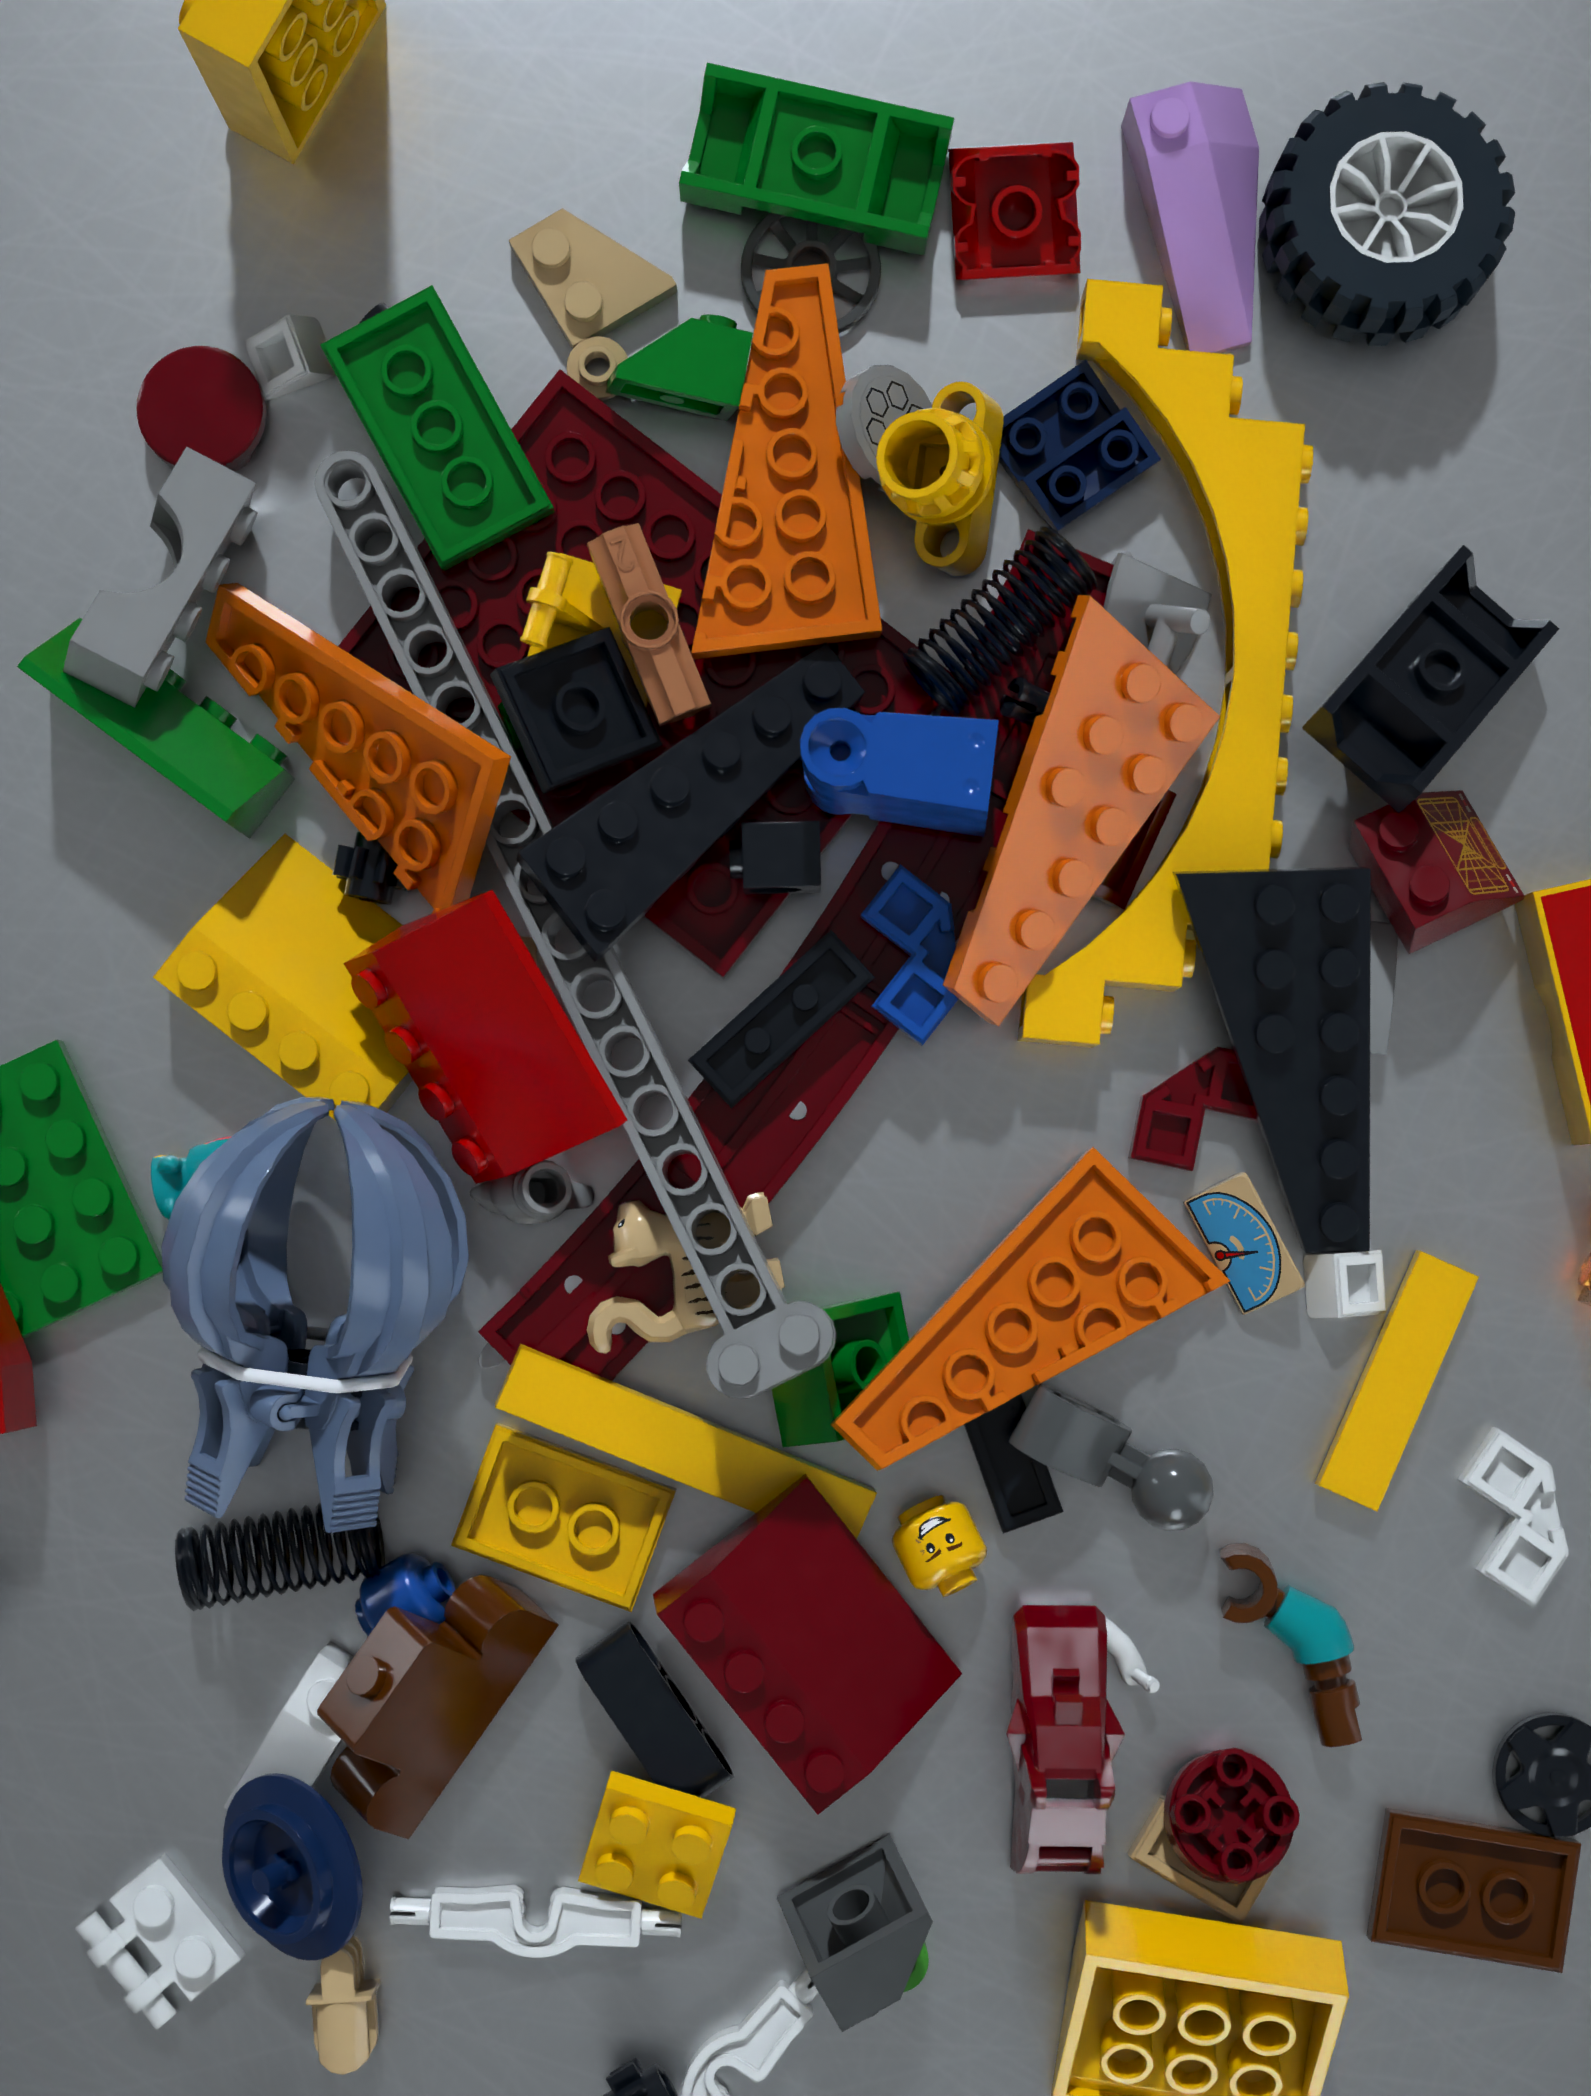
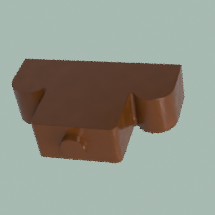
(426, 1696)

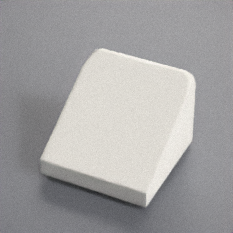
(289, 356)
(1344, 1284)

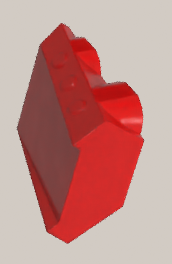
(1015, 210)

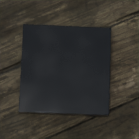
(575, 709)

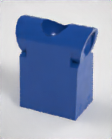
(901, 767)

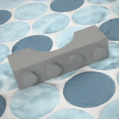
(127, 635)

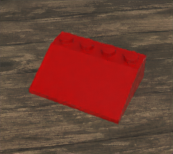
(483, 1039)

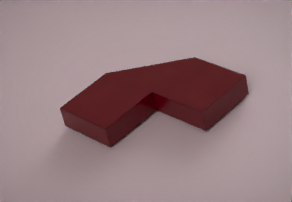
(1174, 1111)

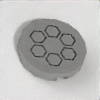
(869, 406)

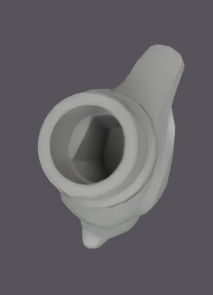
(533, 1194)

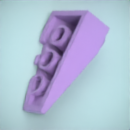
(1200, 190)

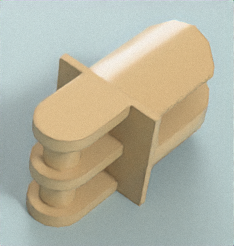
(344, 2011)

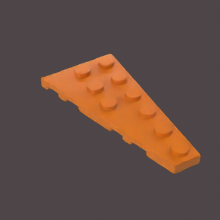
(791, 517)
(374, 746)
(1083, 789)
(1055, 1291)

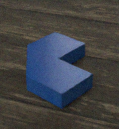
(924, 929)

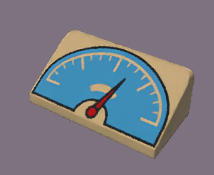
(1244, 1243)

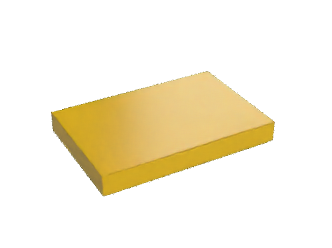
(563, 1517)

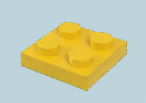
(657, 1844)

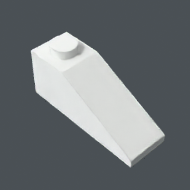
(299, 1739)

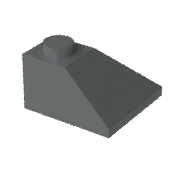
(859, 1931)

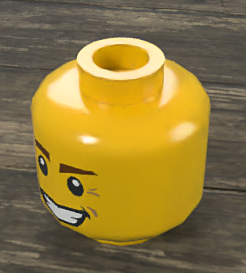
(939, 1545)

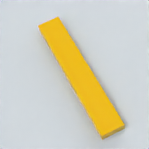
(667, 1438)

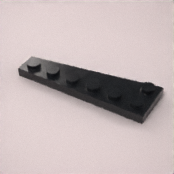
(651, 828)

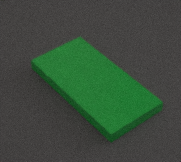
(437, 428)

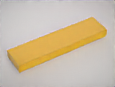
(1396, 1380)

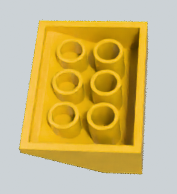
(275, 61)
(276, 982)
(1196, 2008)

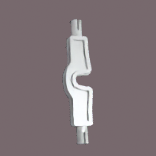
(499, 1917)
(754, 2043)

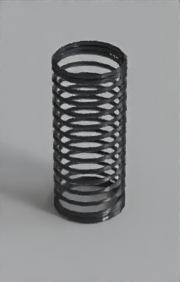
(939, 682)
(195, 1570)

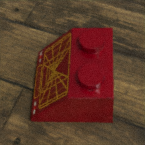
(1432, 867)

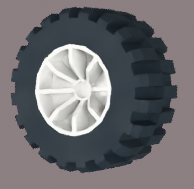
(1386, 213)

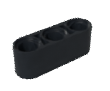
(653, 1714)

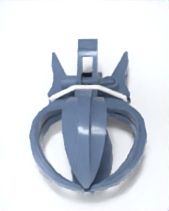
(234, 1299)

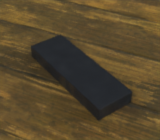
(781, 1019)

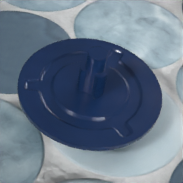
(291, 1867)

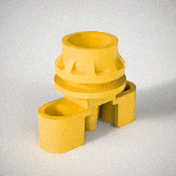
(945, 473)

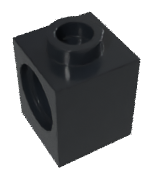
(777, 857)

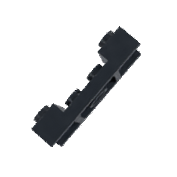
(1426, 684)

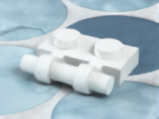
(174, 1927)

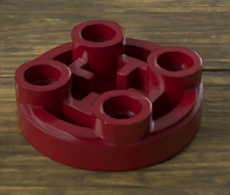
(203, 403)
(1229, 1816)

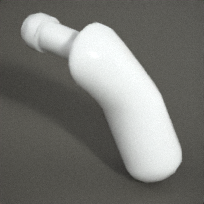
(1128, 1659)

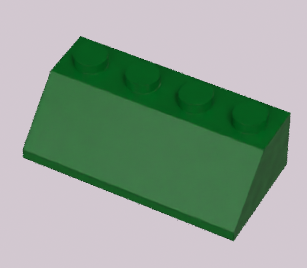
(175, 738)

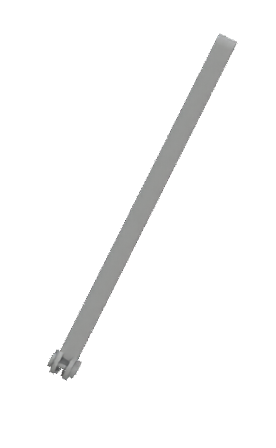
(771, 1337)

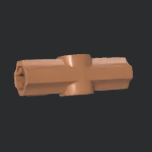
(635, 587)

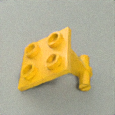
(574, 604)

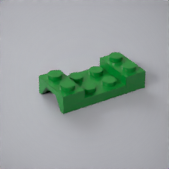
(816, 157)

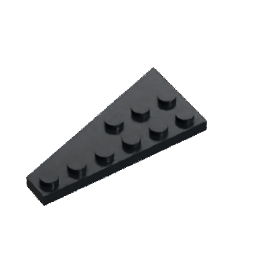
(1295, 1001)

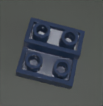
(1072, 447)

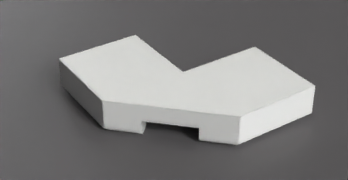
(1532, 1540)

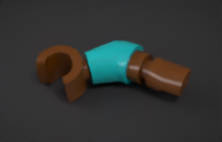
(1314, 1635)

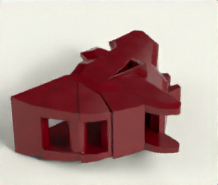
(1060, 1732)

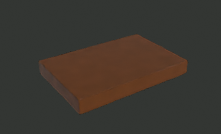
(1473, 1890)

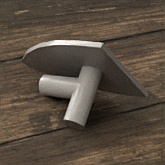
(1157, 609)

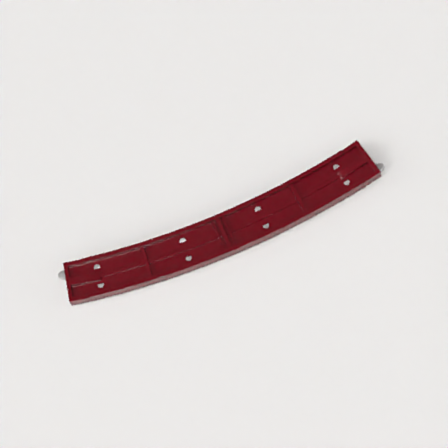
(792, 1108)

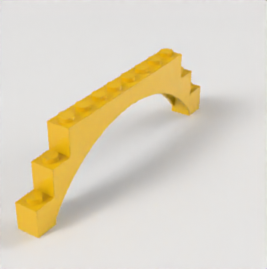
(1248, 498)

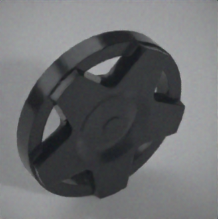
(1550, 1776)

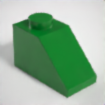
(689, 369)

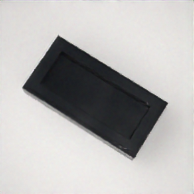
(1016, 1483)

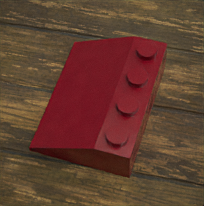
(807, 1642)

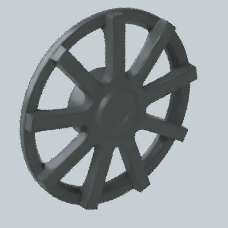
(812, 253)

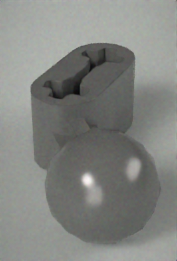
(1075, 1438)

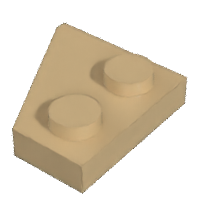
(587, 277)

